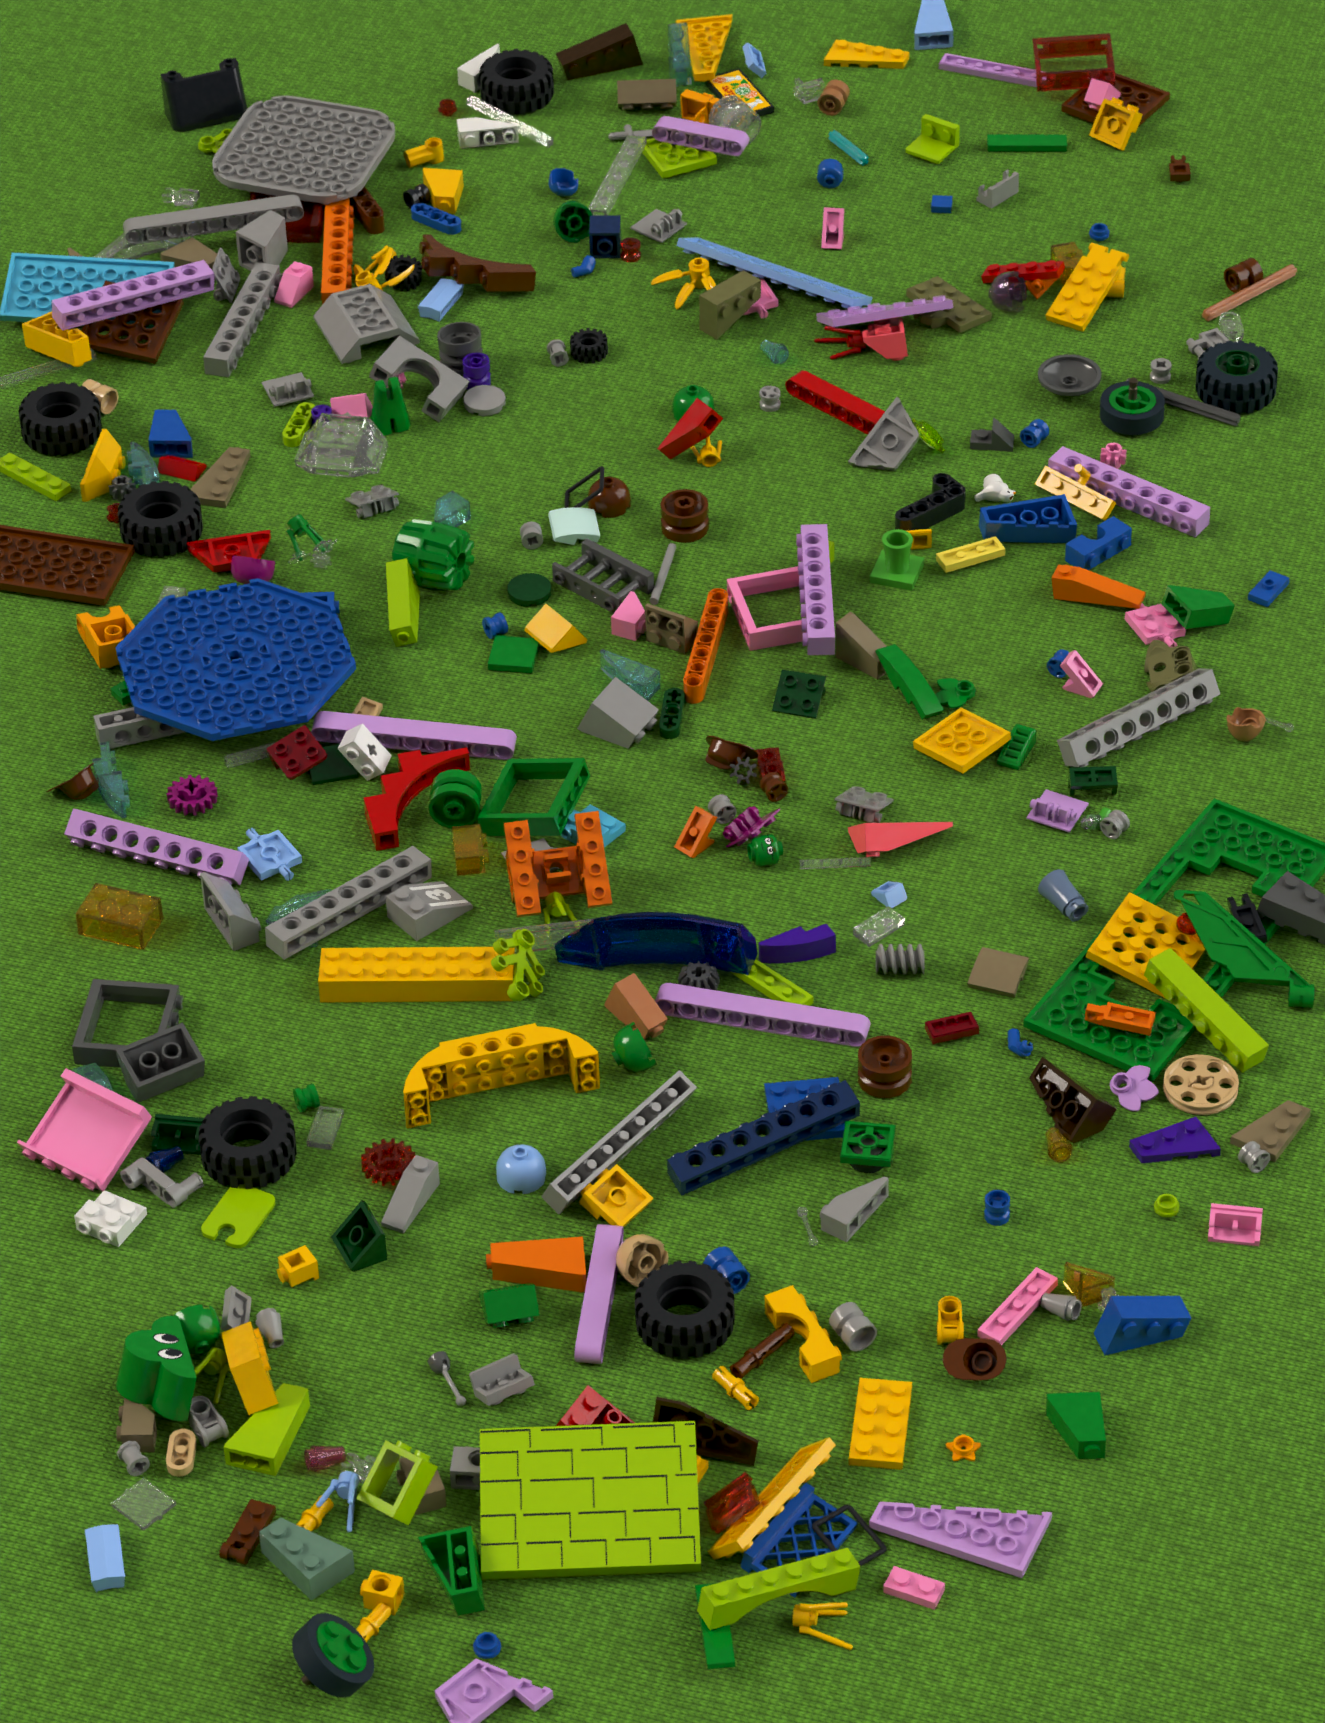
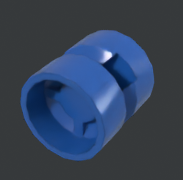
(728, 1264)

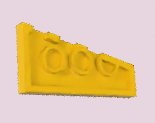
(865, 55)

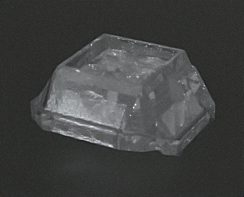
(342, 446)

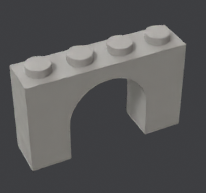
(406, 357)

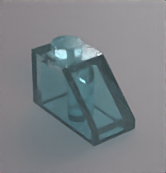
(452, 510)

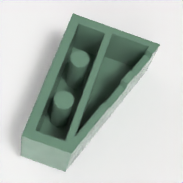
(306, 1557)

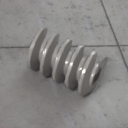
(900, 958)

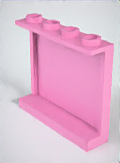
(86, 1132)

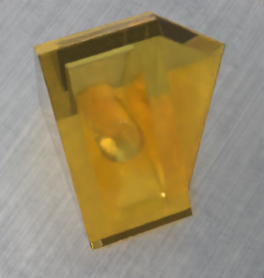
(1086, 1283)

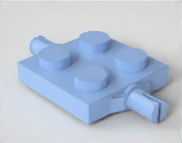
(270, 854)

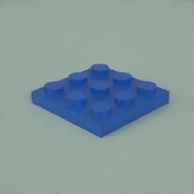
(787, 1092)

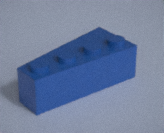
(1030, 521)

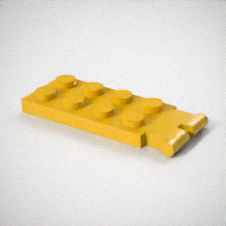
(1086, 287)

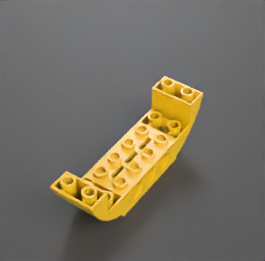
(496, 1062)

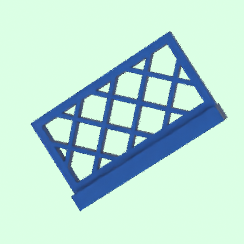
(785, 1523)

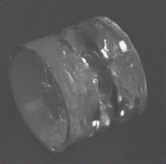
(735, 114)

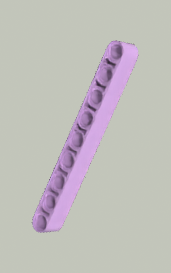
(418, 734)
(763, 1014)

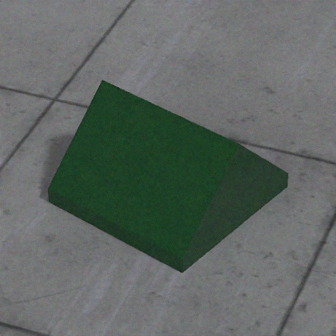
(333, 768)
(361, 1239)

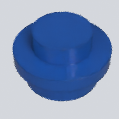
(1099, 232)
(487, 1645)

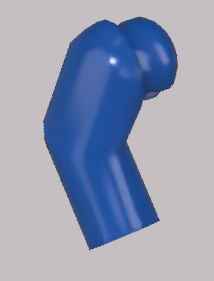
(1016, 1046)

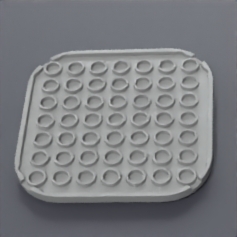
(304, 149)

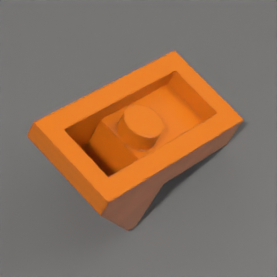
(695, 834)

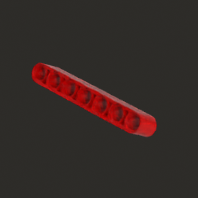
(834, 401)

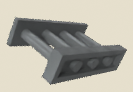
(608, 562)

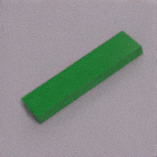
(1026, 143)

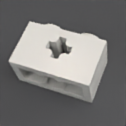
(364, 752)

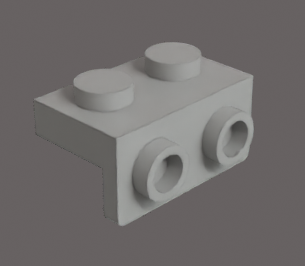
(500, 1380)

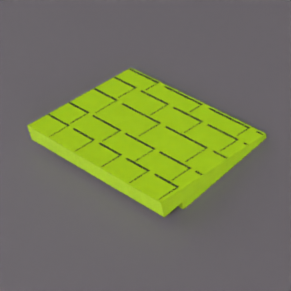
(589, 1500)

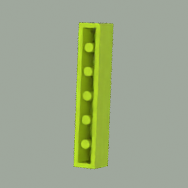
(1206, 1010)

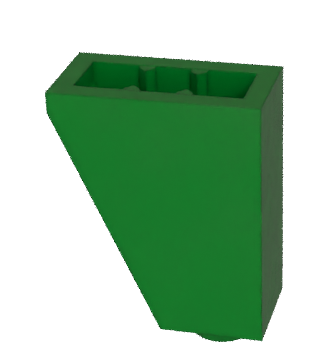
(1197, 607)
(1079, 1422)

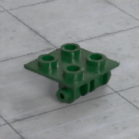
(799, 693)

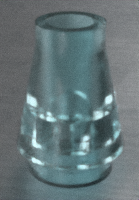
(775, 352)

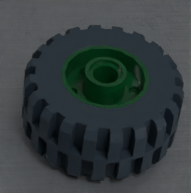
(1236, 377)

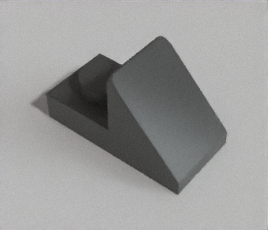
(996, 440)

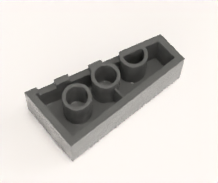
(1295, 905)

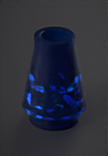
(165, 1158)

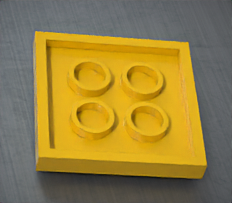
(961, 740)

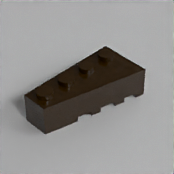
(601, 54)

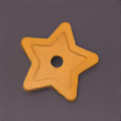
(966, 1442)

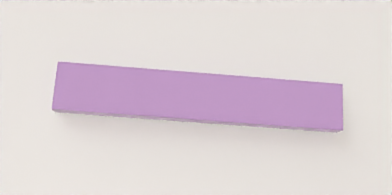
(988, 69)

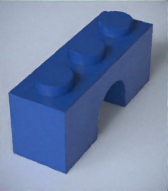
(1111, 539)

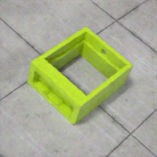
(413, 1488)

